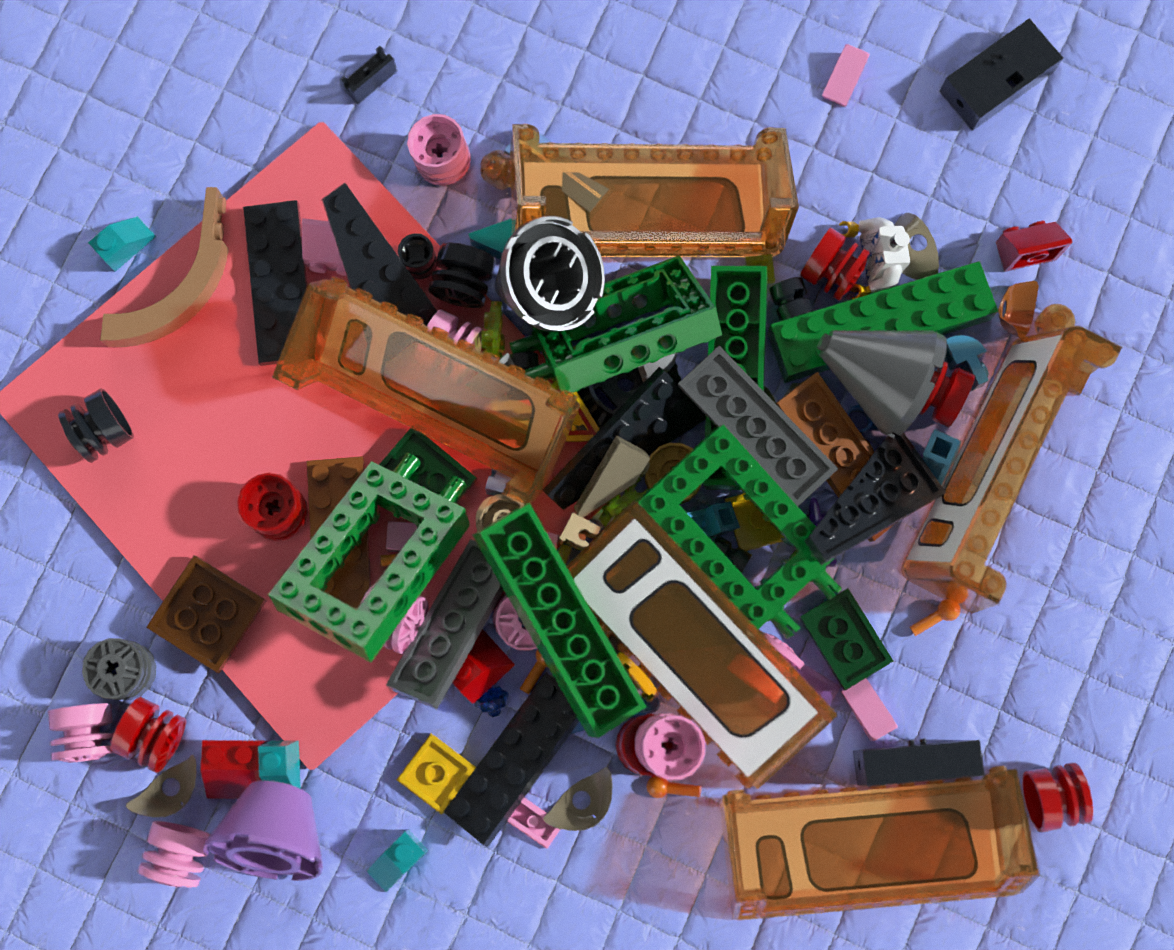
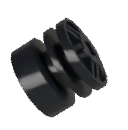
(462, 275)
(91, 428)

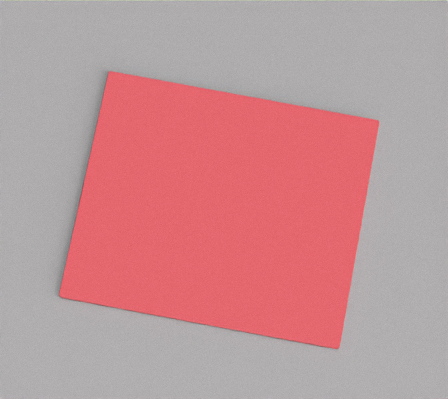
(216, 419)

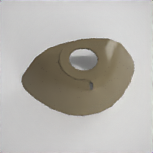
(923, 262)
(155, 803)
(568, 817)

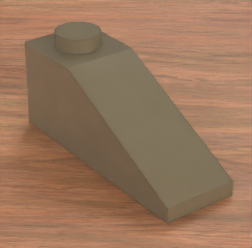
(615, 473)

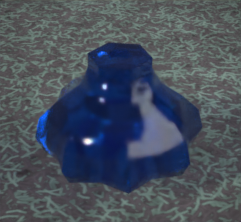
(492, 701)

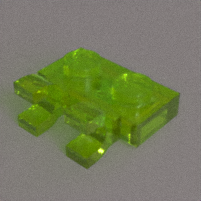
(493, 339)
(619, 503)

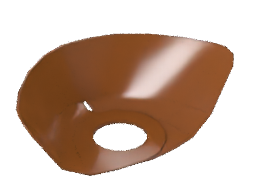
(1019, 308)

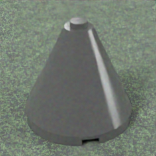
(551, 274)
(885, 371)

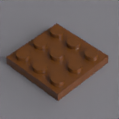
(206, 614)

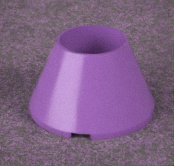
(269, 833)

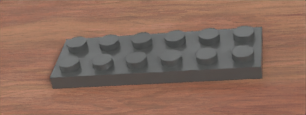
(758, 424)
(448, 630)

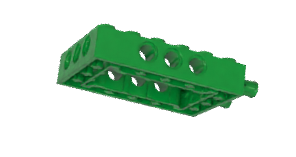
(685, 324)
(438, 530)
(767, 599)

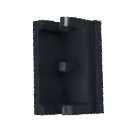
(369, 76)

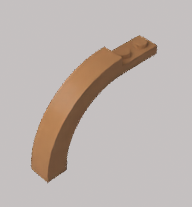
(188, 298)

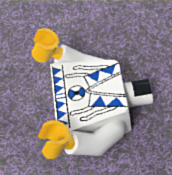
(887, 252)

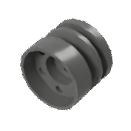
(133, 675)

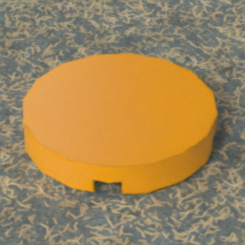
(638, 678)

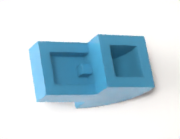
(965, 353)
(941, 454)
(716, 519)

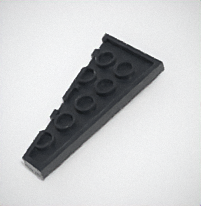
(370, 259)
(648, 420)
(882, 493)

